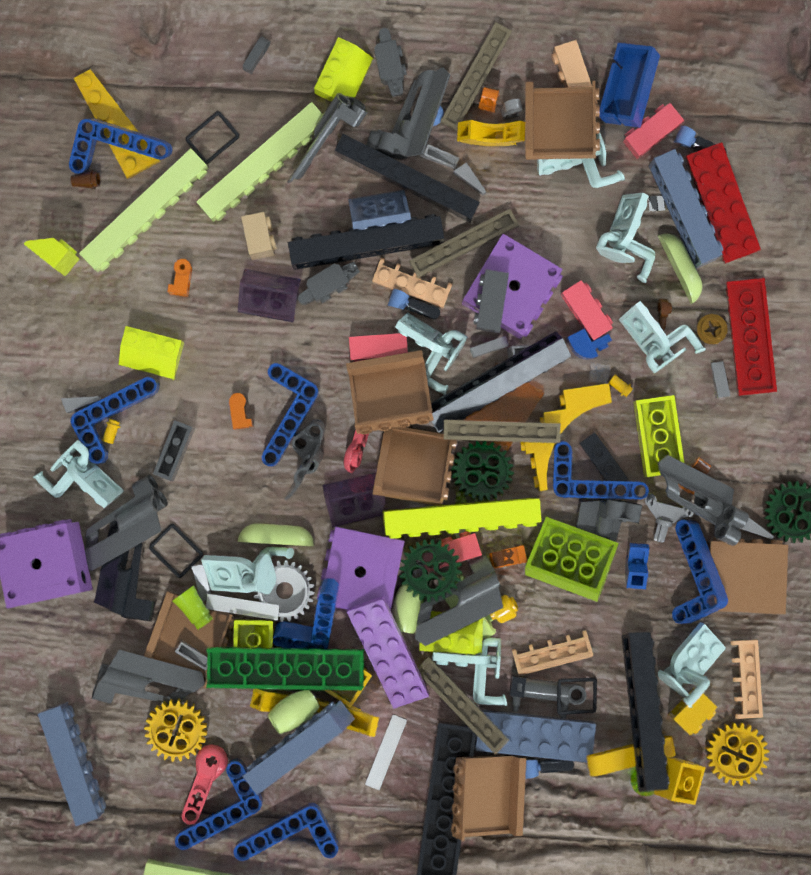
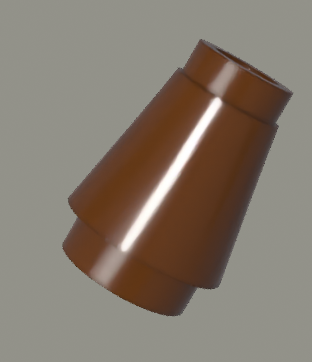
(86, 180)

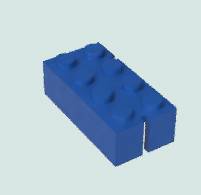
(629, 87)

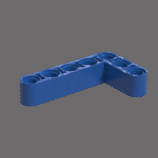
(115, 139)
(107, 412)
(291, 413)
(591, 485)
(700, 575)
(316, 637)
(225, 813)
(288, 830)

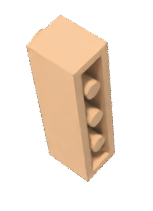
(571, 66)

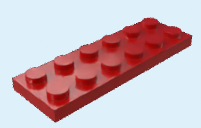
(723, 202)
(751, 337)

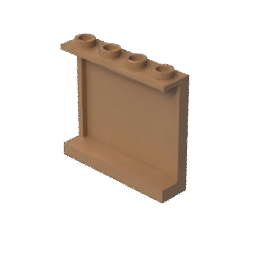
(561, 122)
(390, 392)
(414, 466)
(752, 575)
(174, 625)
(488, 796)

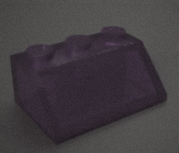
(268, 295)
(353, 500)

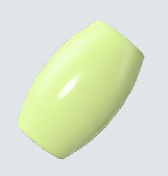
(406, 610)
(293, 711)

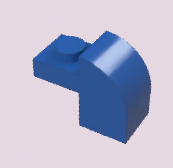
(584, 348)
(636, 566)

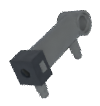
(543, 689)

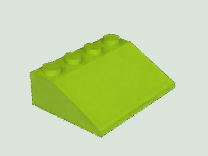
(571, 559)

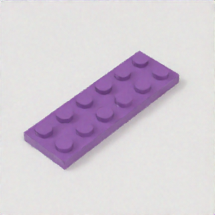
(388, 652)

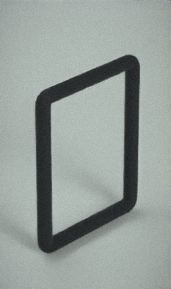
(203, 125)
(187, 540)
(576, 680)

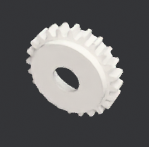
(301, 591)

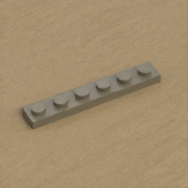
(476, 76)
(463, 243)
(501, 431)
(463, 705)

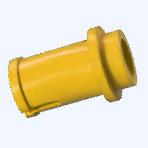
(620, 385)
(111, 430)

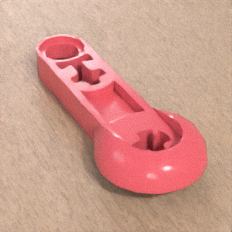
(353, 453)
(205, 776)

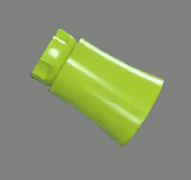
(193, 607)

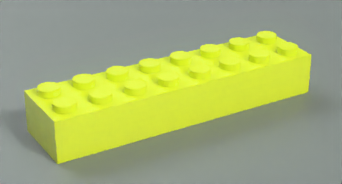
(462, 516)

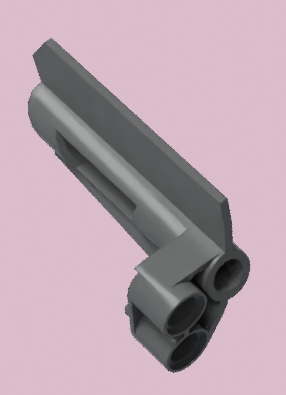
(341, 107)
(412, 133)
(310, 453)
(711, 500)
(606, 516)
(135, 520)
(477, 598)
(131, 673)

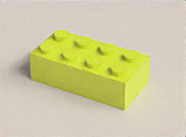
(657, 432)

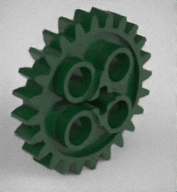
(481, 488)
(777, 506)
(421, 584)

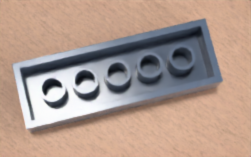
(685, 208)
(542, 736)
(298, 746)
(71, 763)

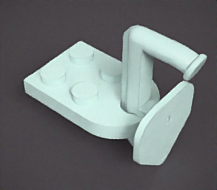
(548, 166)
(622, 232)
(652, 338)
(434, 340)
(85, 474)
(242, 575)
(692, 662)
(481, 663)

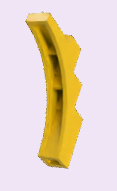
(575, 403)
(267, 699)

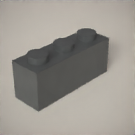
(491, 301)
(174, 451)

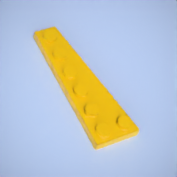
(107, 110)

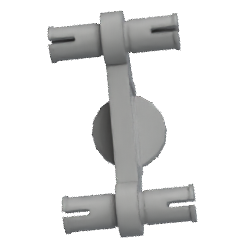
(665, 515)

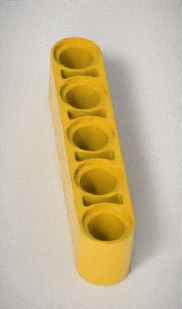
(620, 758)

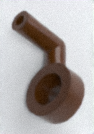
(663, 308)

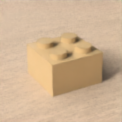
(258, 237)

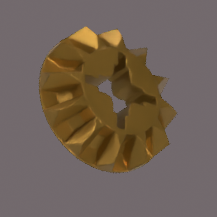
(719, 334)

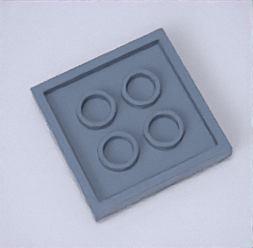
(379, 210)

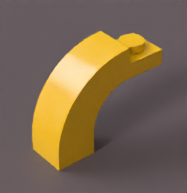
(490, 134)

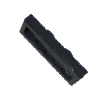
(602, 459)

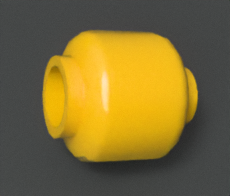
(508, 611)

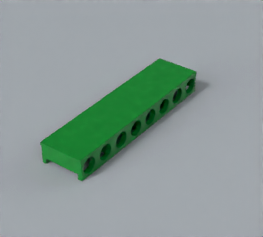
(285, 668)

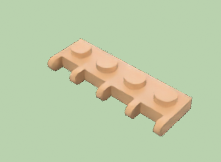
(411, 285)
(553, 654)
(749, 679)

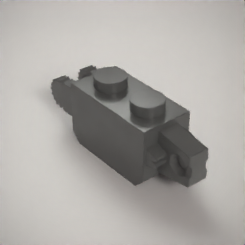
(389, 64)
(327, 283)

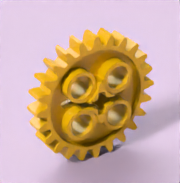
(192, 736)
(730, 768)

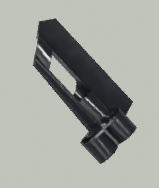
(118, 586)

